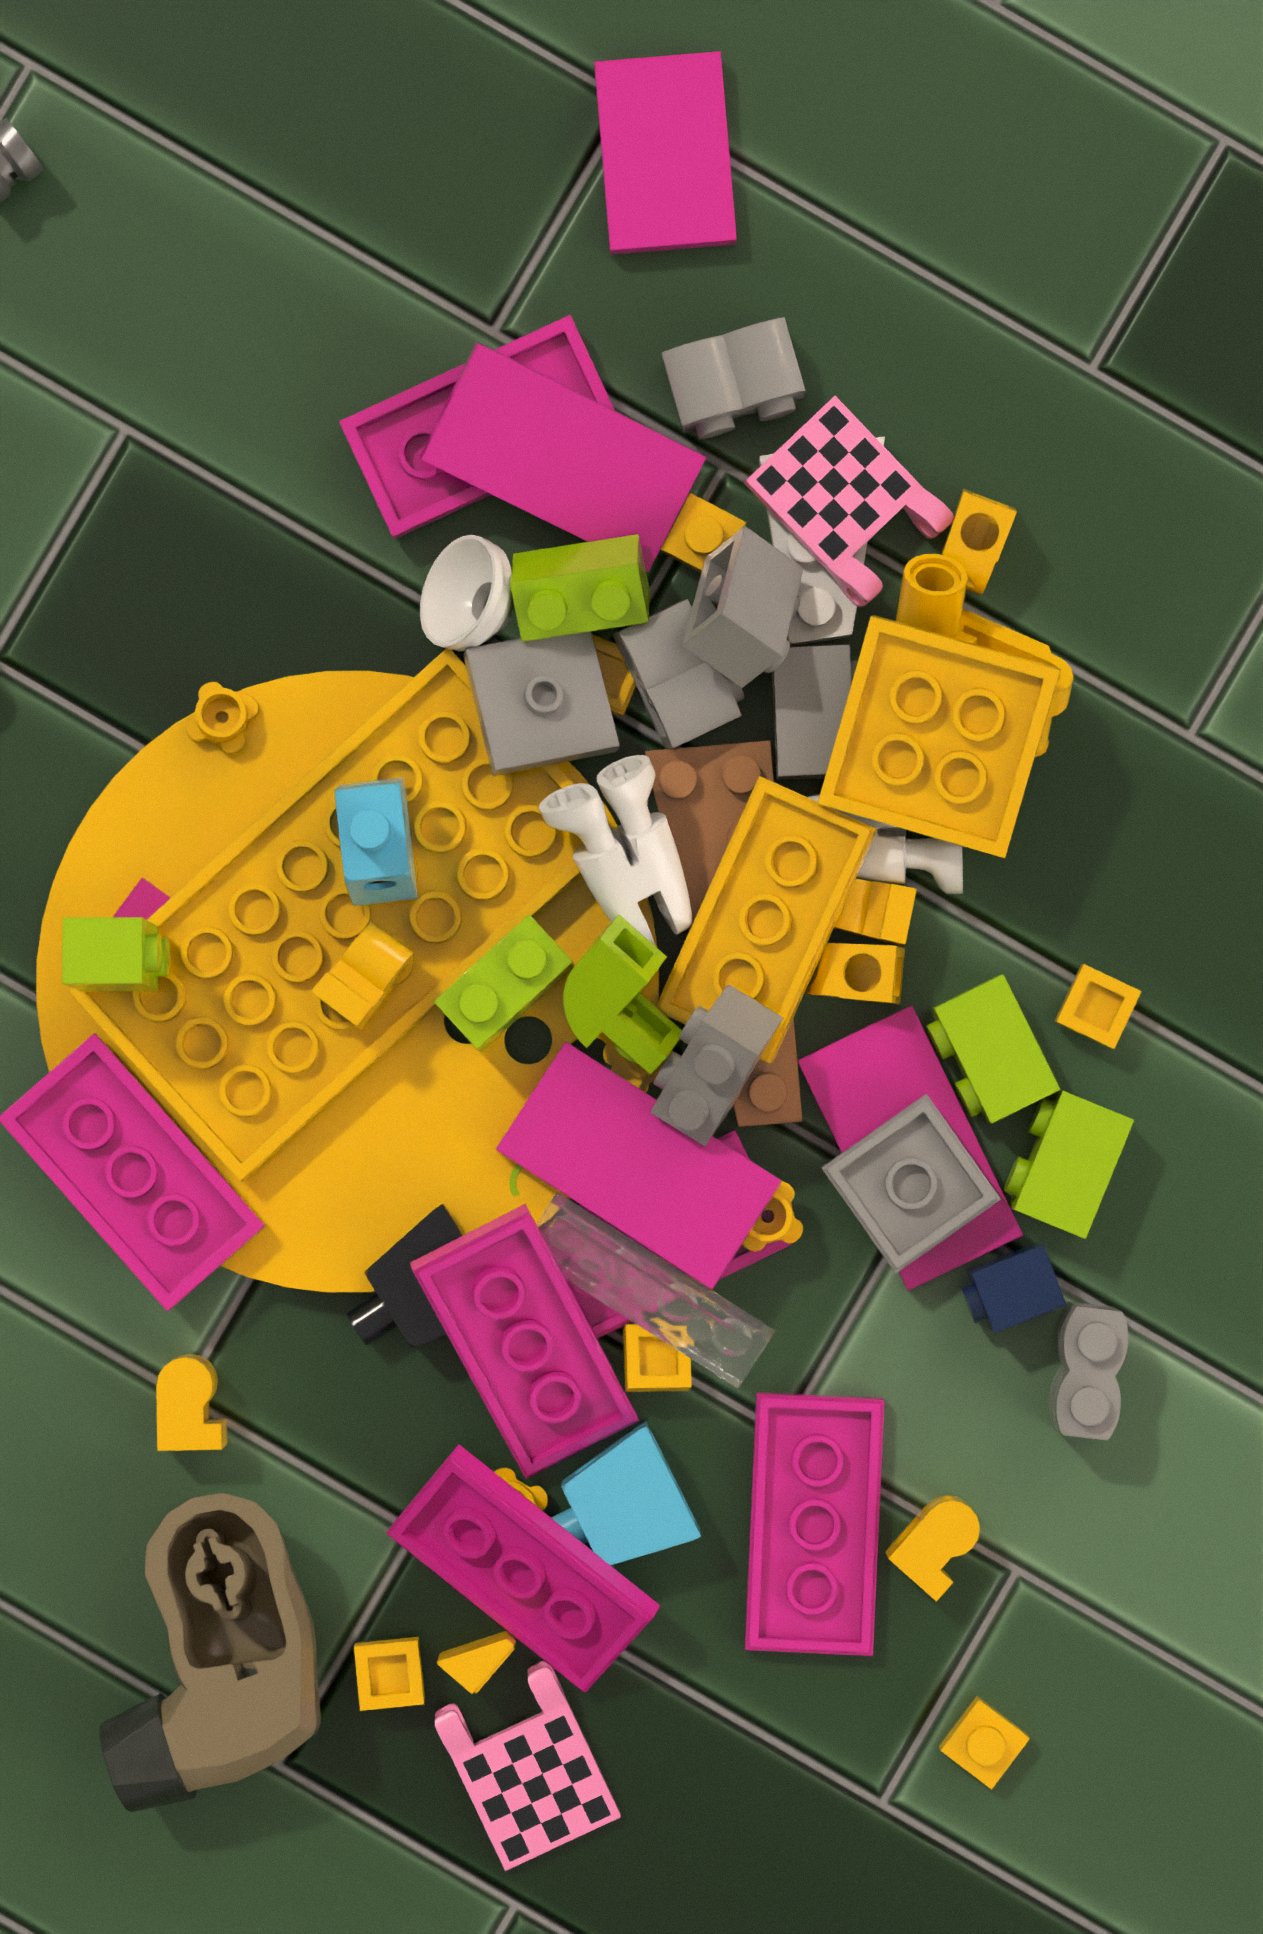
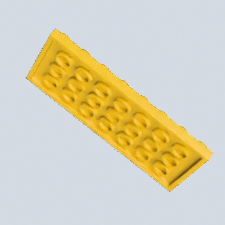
(249, 937)

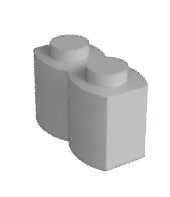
(734, 377)
(675, 685)
(1091, 1351)

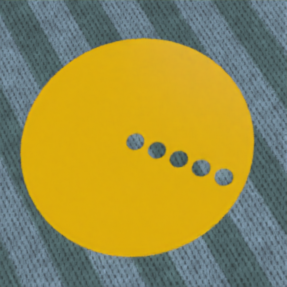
(423, 1114)

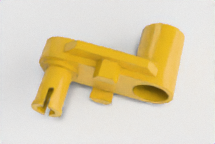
(934, 600)

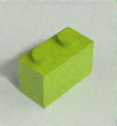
(580, 588)
(113, 954)
(504, 983)
(992, 1050)
(1068, 1162)

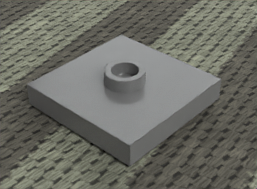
(540, 701)
(910, 1183)

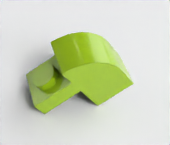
(606, 996)

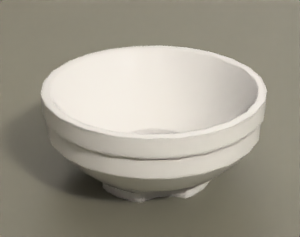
(457, 593)

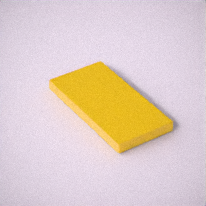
(769, 906)

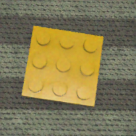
(938, 736)

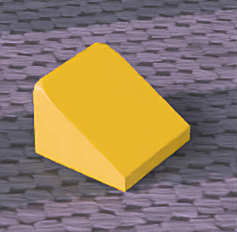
(478, 1660)

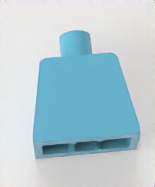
(376, 841)
(627, 1501)

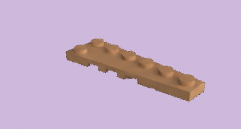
(703, 800)

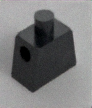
(399, 1296)

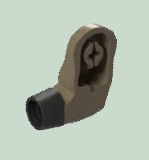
(238, 1650)

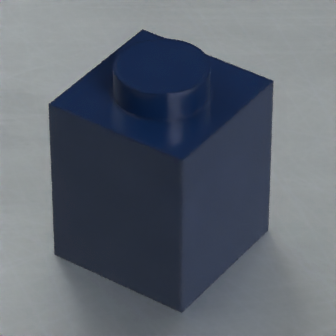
(1013, 1288)

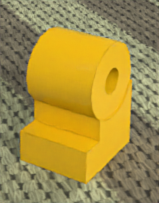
(978, 536)
(878, 911)
(859, 973)
(364, 975)
(183, 1406)
(933, 1537)

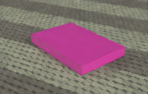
(665, 153)

